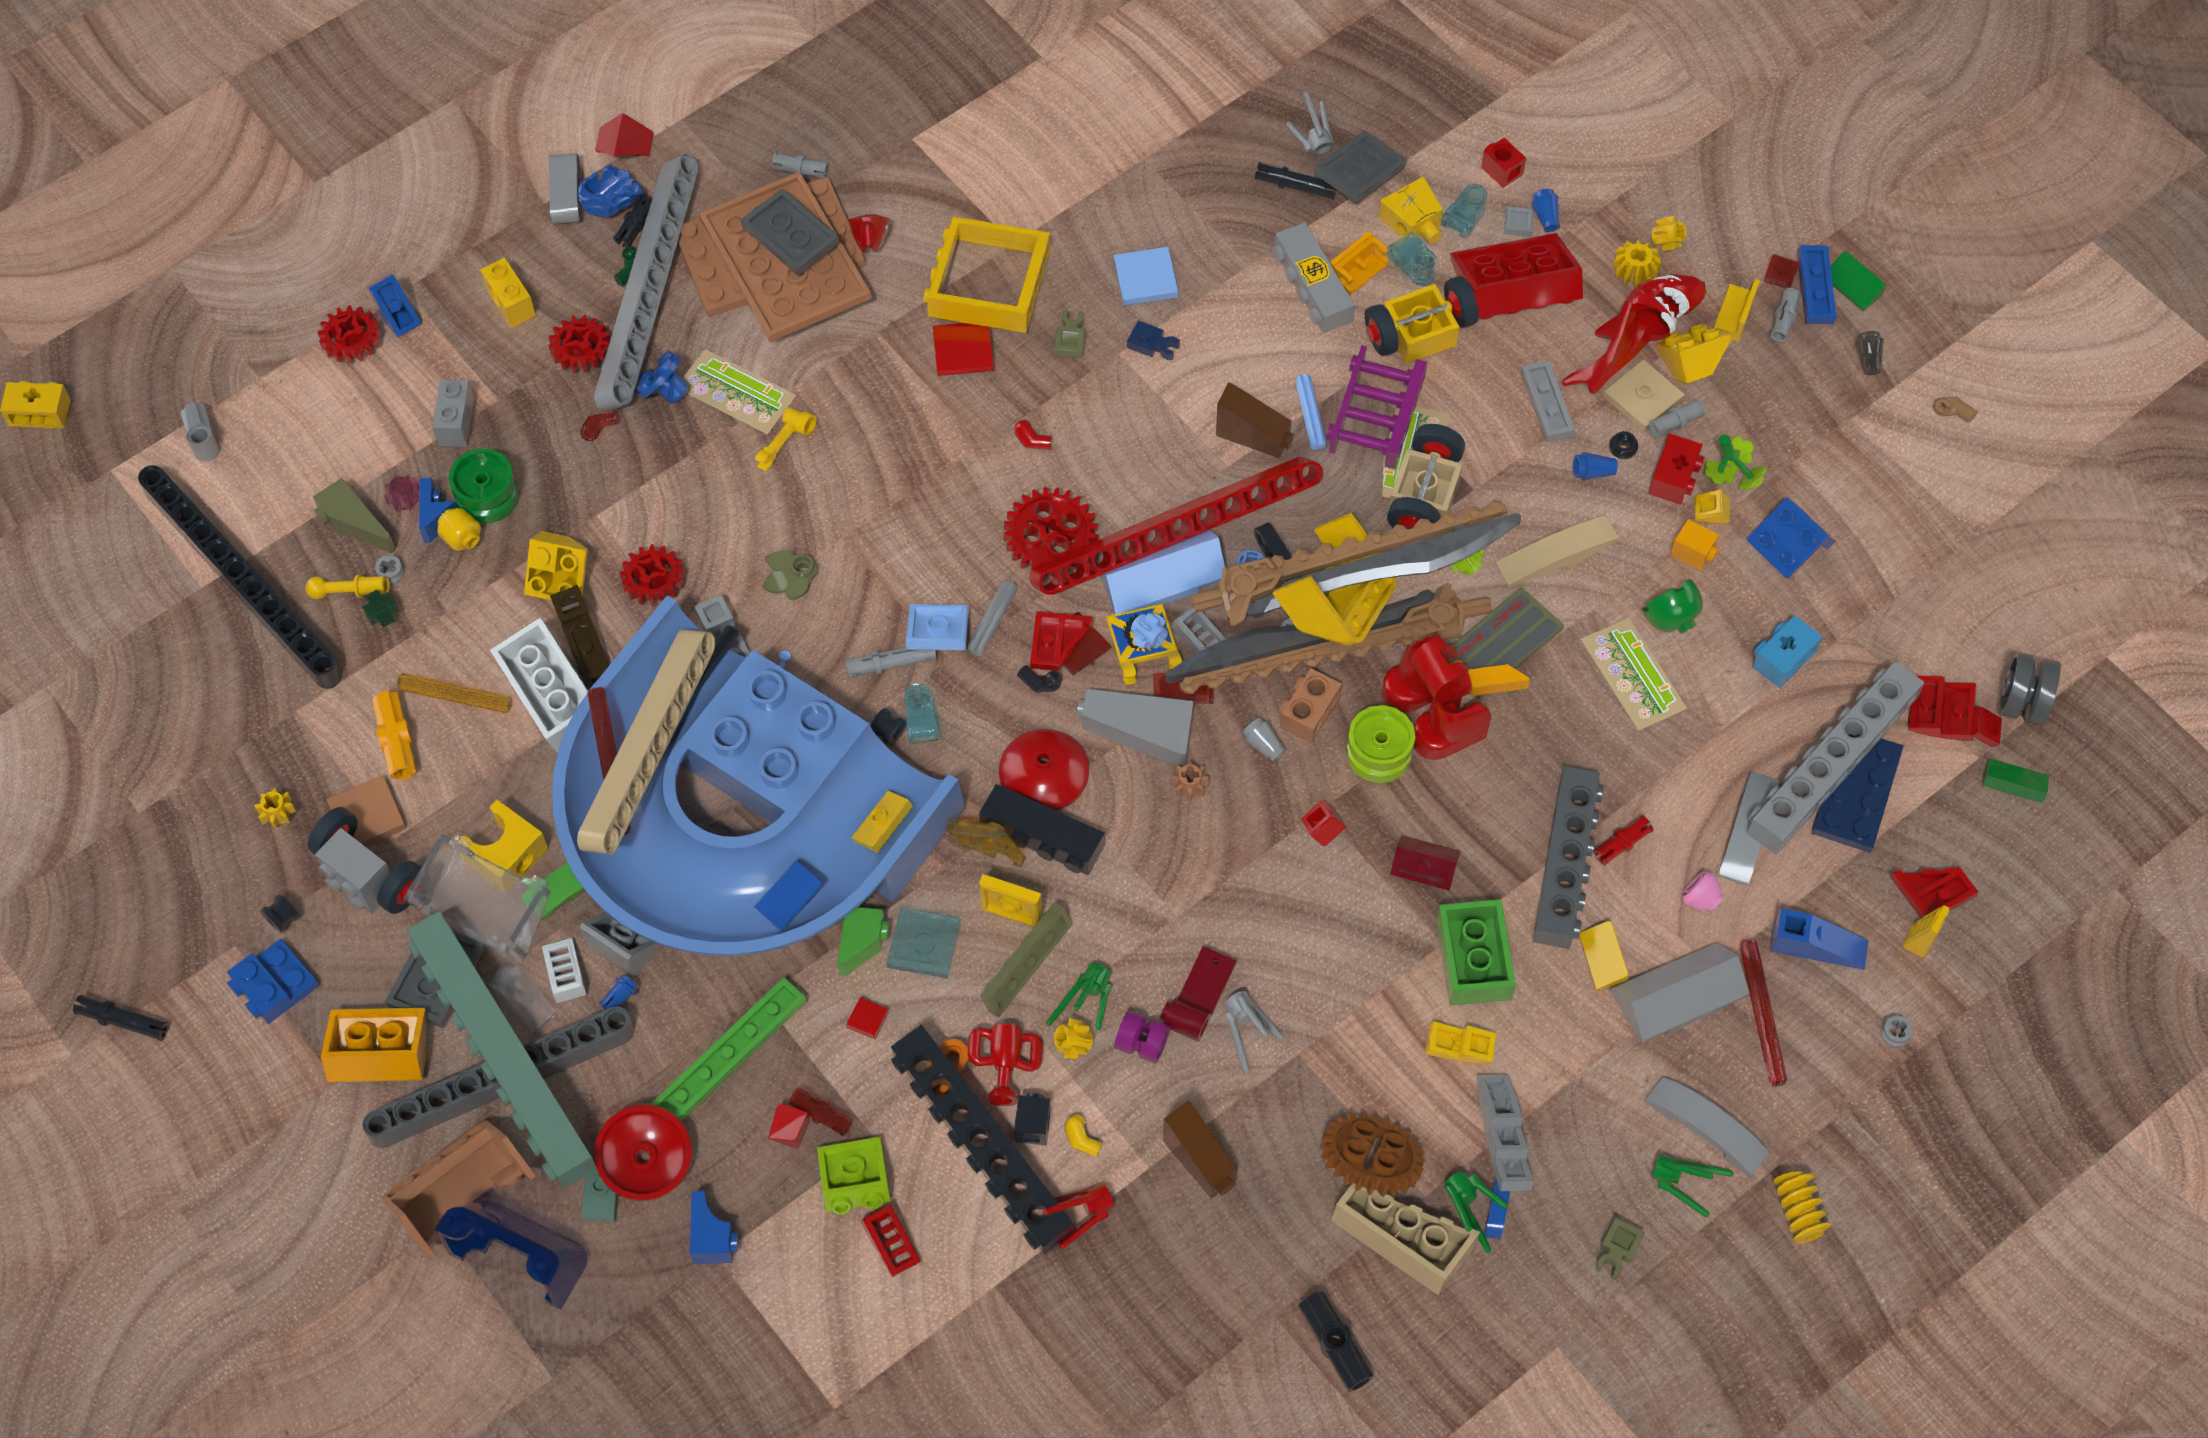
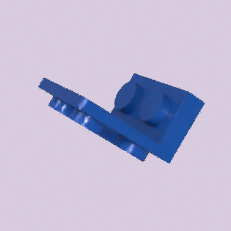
(1789, 538)

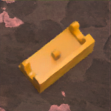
(1360, 262)

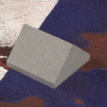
(618, 943)

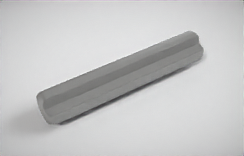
(992, 618)

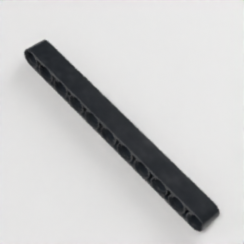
(244, 585)

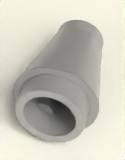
(1263, 738)

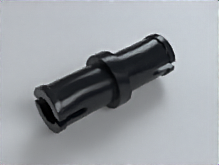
(633, 221)

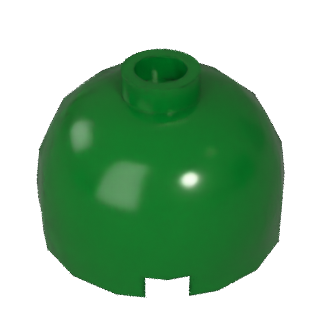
(1675, 608)

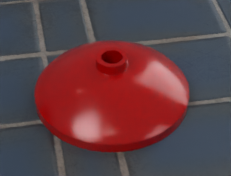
(1052, 783)
(642, 1131)

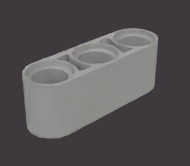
(563, 188)

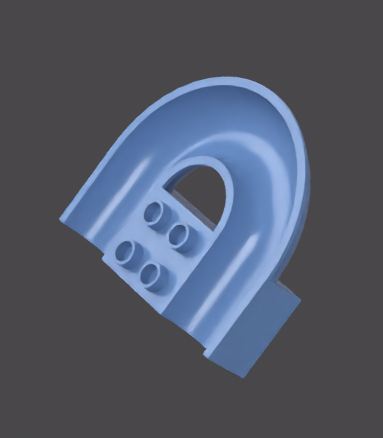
(774, 751)

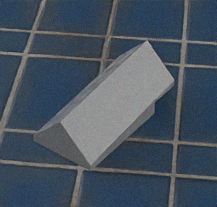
(1682, 991)

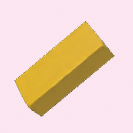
(1604, 956)

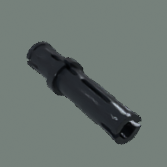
(1294, 180)
(108, 1013)

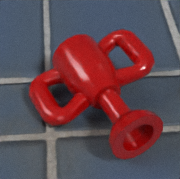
(1005, 1053)

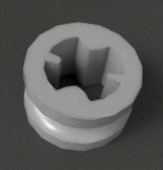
(389, 562)
(1895, 1041)

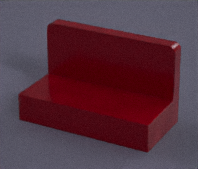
(1425, 862)

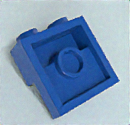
(271, 981)

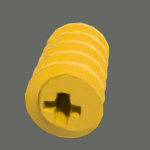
(1801, 1206)

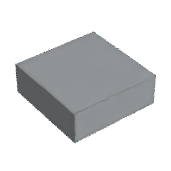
(1518, 221)

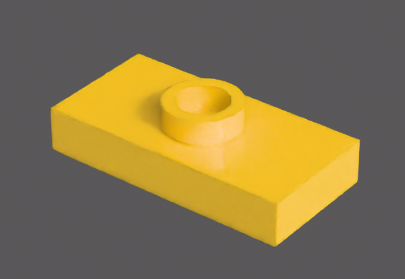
(882, 821)

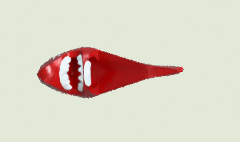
(1646, 316)

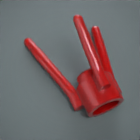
(1094, 1200)

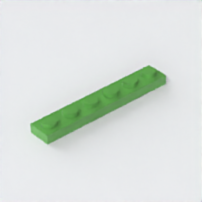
(731, 1050)

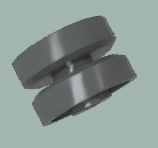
(2030, 688)

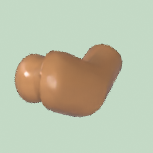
(1954, 406)

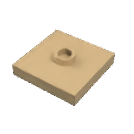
(1643, 395)

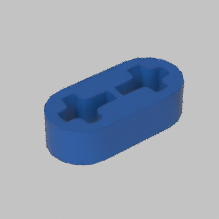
(1496, 1215)

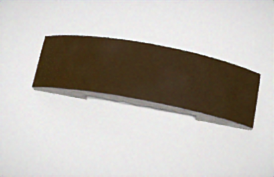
(580, 634)

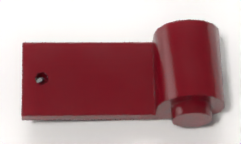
(1200, 994)

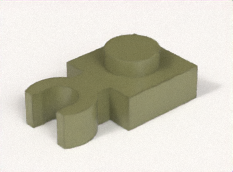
(1070, 337)
(1620, 1244)

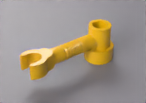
(794, 422)

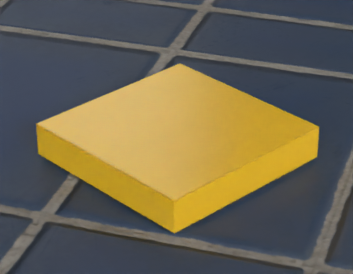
(1010, 900)

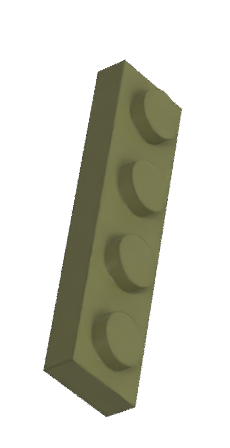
(1026, 959)

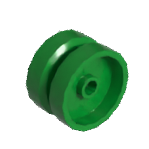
(484, 485)

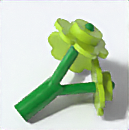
(1737, 454)

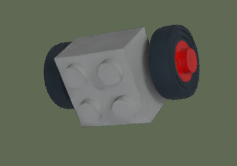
(355, 868)

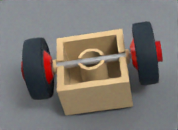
(1427, 477)

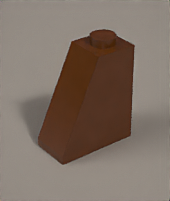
(1252, 422)
(1199, 1150)

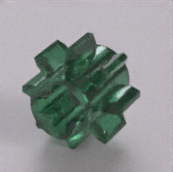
(379, 608)

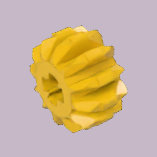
(1636, 262)

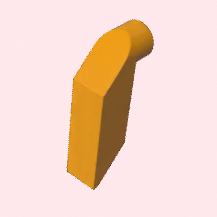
(1496, 679)

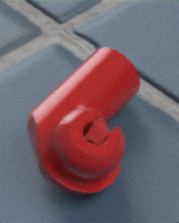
(1029, 438)

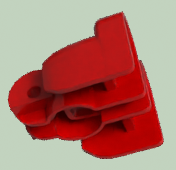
(1428, 678)

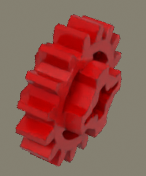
(349, 334)
(579, 343)
(652, 575)

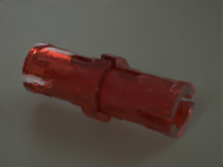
(821, 1111)

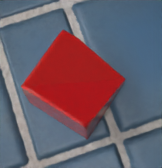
(1323, 823)
(789, 1125)

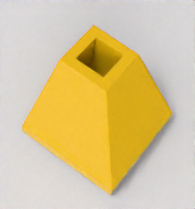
(1694, 353)
(554, 565)

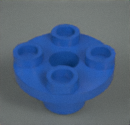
(663, 379)

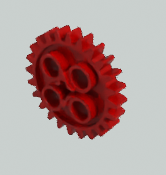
(1061, 511)

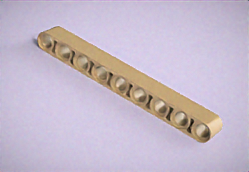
(646, 742)

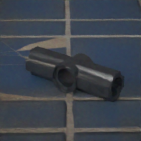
(1346, 1358)

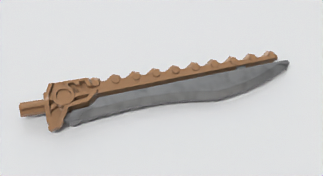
(1249, 586)
(1287, 647)

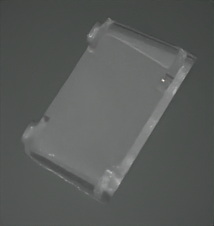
(480, 898)

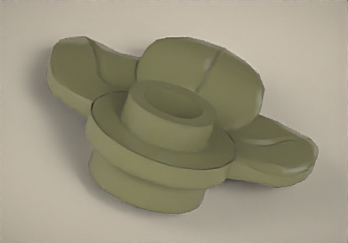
(787, 574)

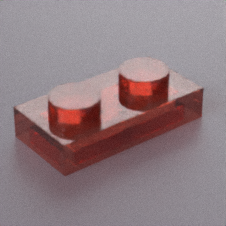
(1162, 689)

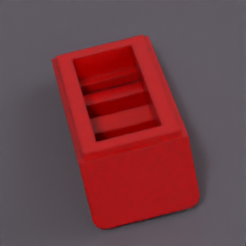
(895, 1224)

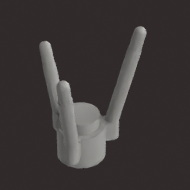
(1319, 139)
(1244, 1010)

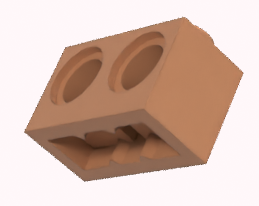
(1314, 706)

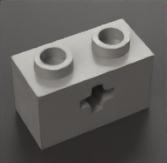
(453, 413)

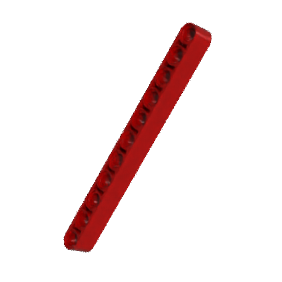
(1164, 522)

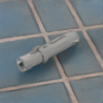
(886, 660)

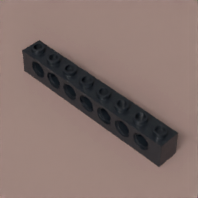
(919, 1047)

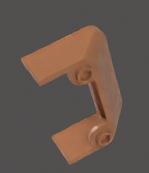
(453, 1179)

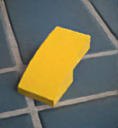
(1461, 1045)

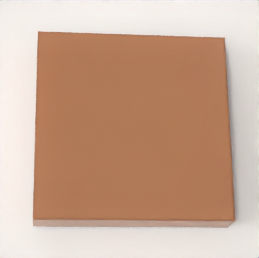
(373, 808)

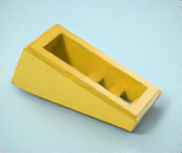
(1925, 931)

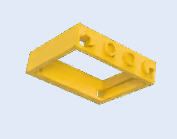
(979, 311)

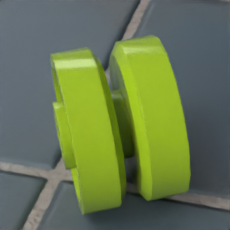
(1380, 744)

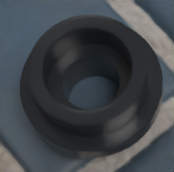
(1626, 439)

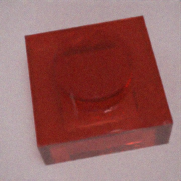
(1781, 271)

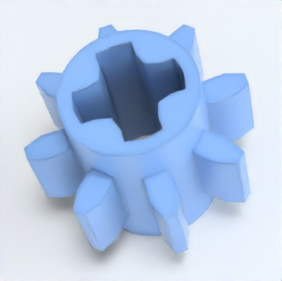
(1149, 631)

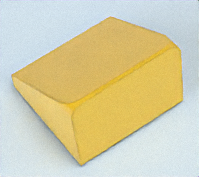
(1712, 507)

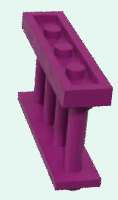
(1397, 424)

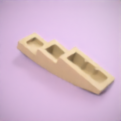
(1556, 550)

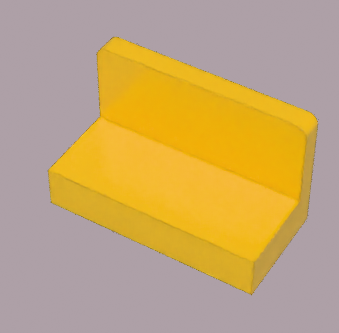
(1736, 309)

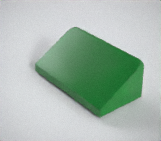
(1856, 281)
(2016, 780)

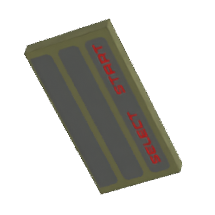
(1508, 634)

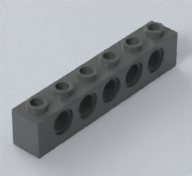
(1550, 927)

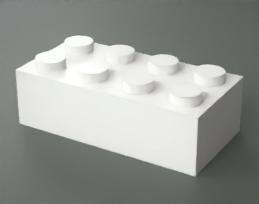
(542, 678)

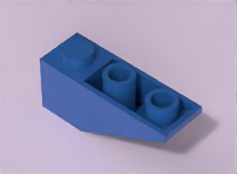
(1817, 940)

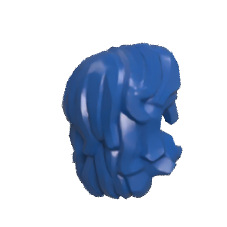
(610, 193)

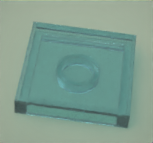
(924, 943)

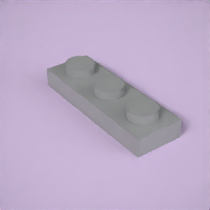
(1547, 401)

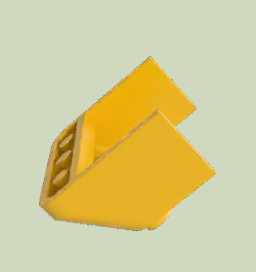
(1345, 612)

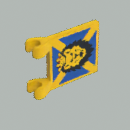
(1130, 653)

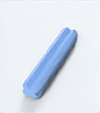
(1311, 412)

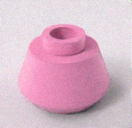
(1703, 892)

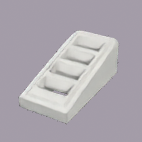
(569, 990)

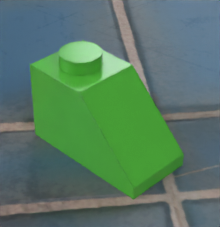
(861, 938)

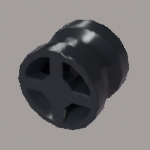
(888, 726)
(279, 913)

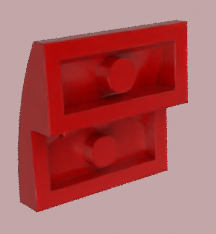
(962, 349)
(1944, 709)

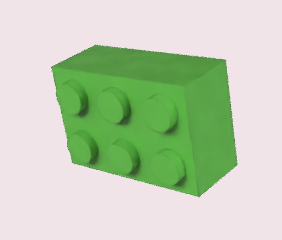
(1475, 952)

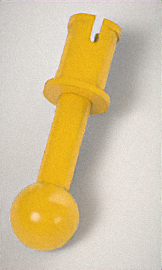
(318, 587)

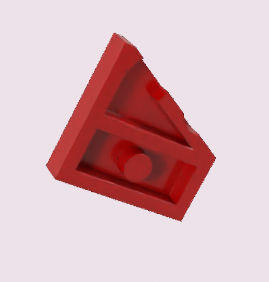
(1056, 638)
(1935, 888)

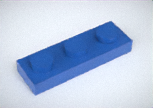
(1817, 284)

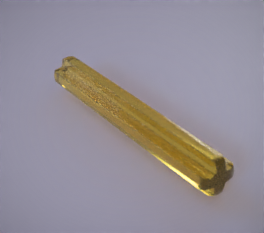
(454, 693)

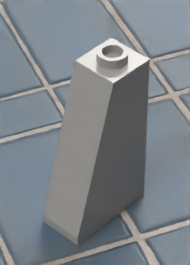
(1140, 722)

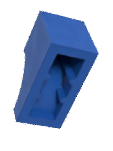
(710, 1238)

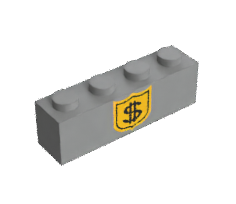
(1313, 278)

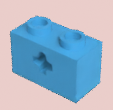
(1786, 651)

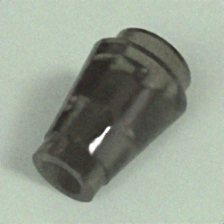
(1870, 351)

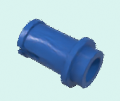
(619, 993)

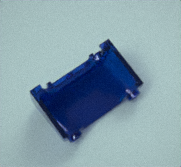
(551, 1256)

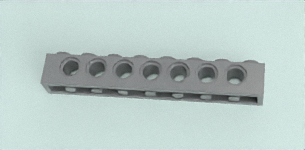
(1777, 831)

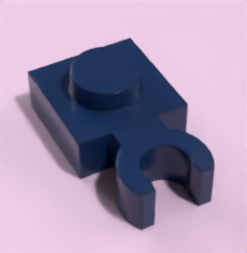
(1148, 339)

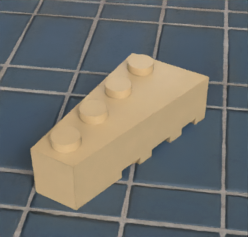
(1406, 1236)

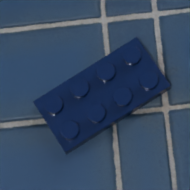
(1858, 803)

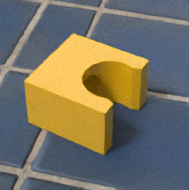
(518, 846)

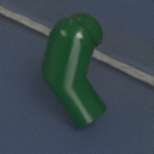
(623, 275)

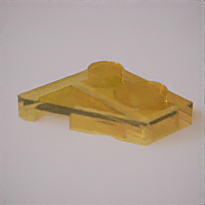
(985, 838)

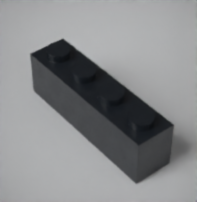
(1044, 830)

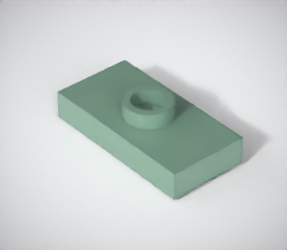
(598, 1200)

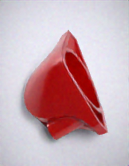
(869, 231)

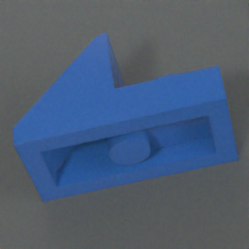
(394, 305)
(431, 509)

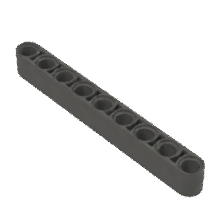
(454, 1086)

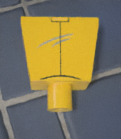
(1413, 210)

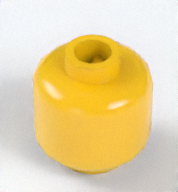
(459, 529)

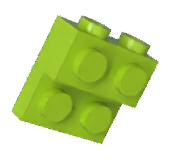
(853, 1175)

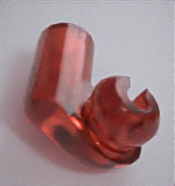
(595, 423)

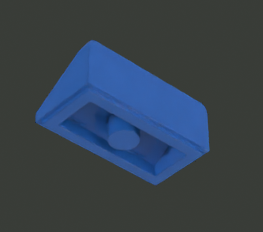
(788, 895)

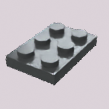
(1360, 166)
(790, 231)
(415, 991)

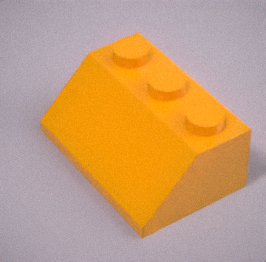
(375, 1045)

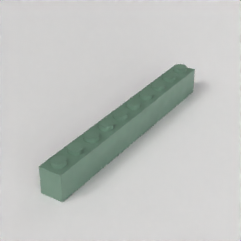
(501, 1050)

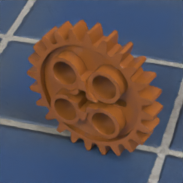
(1396, 1161)

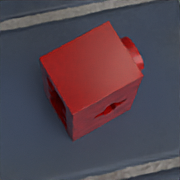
(1675, 469)

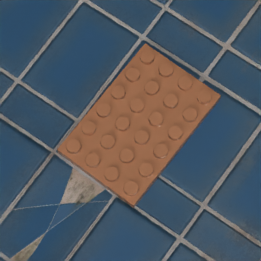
(711, 276)
(771, 289)

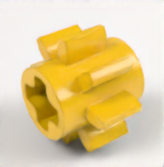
(1669, 233)
(282, 808)
(1073, 1039)

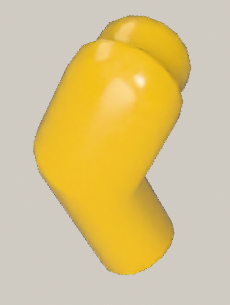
(1078, 1138)

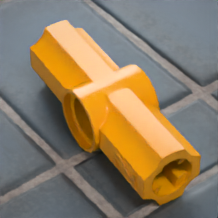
(394, 735)

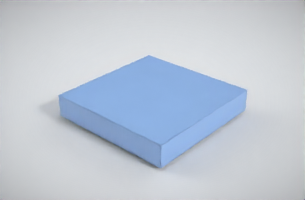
(1145, 276)
(937, 627)

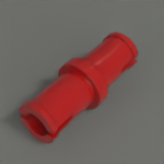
(1623, 840)

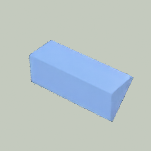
(1166, 574)

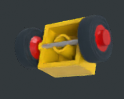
(1422, 320)

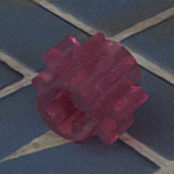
(402, 493)

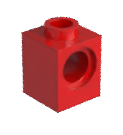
(1503, 162)

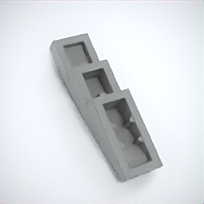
(1504, 1133)

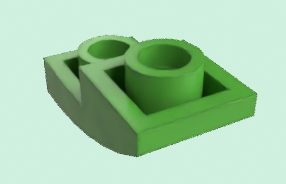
(563, 888)

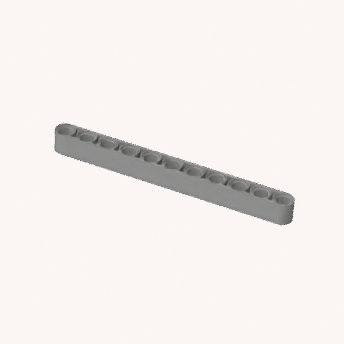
(646, 283)

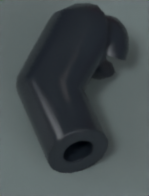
(1040, 684)

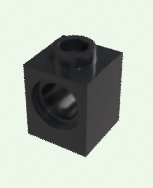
(1032, 1119)

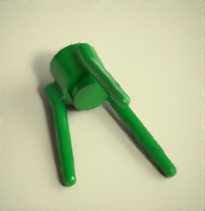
(1092, 983)
(1670, 1170)
(1463, 1192)

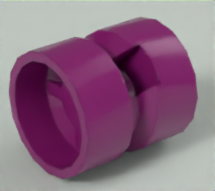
(1132, 1031)

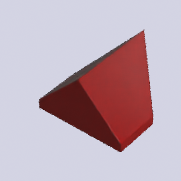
(624, 137)

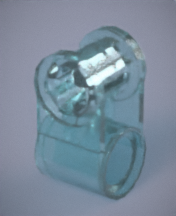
(1464, 213)
(1413, 259)
(920, 718)

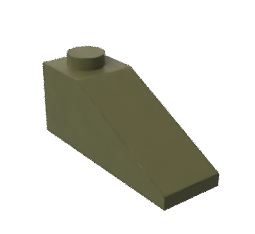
(350, 516)

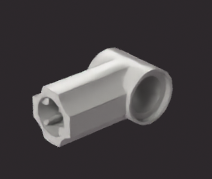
(199, 431)

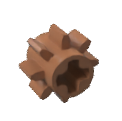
(1189, 789)

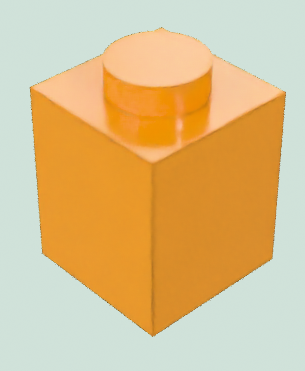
(1695, 545)

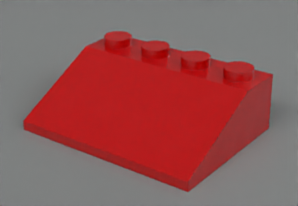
(1520, 274)

